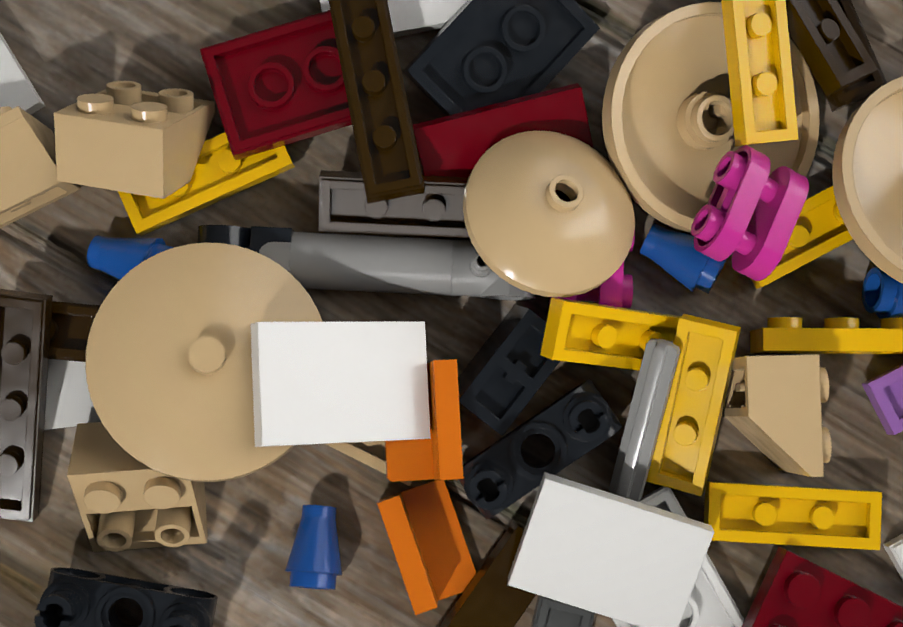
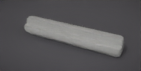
(644, 418)

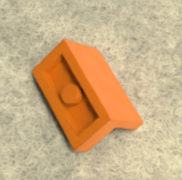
(442, 454)
(427, 544)

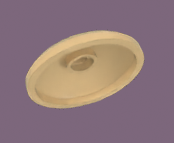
(533, 234)

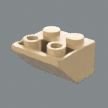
(131, 139)
(27, 166)
(779, 409)
(127, 501)

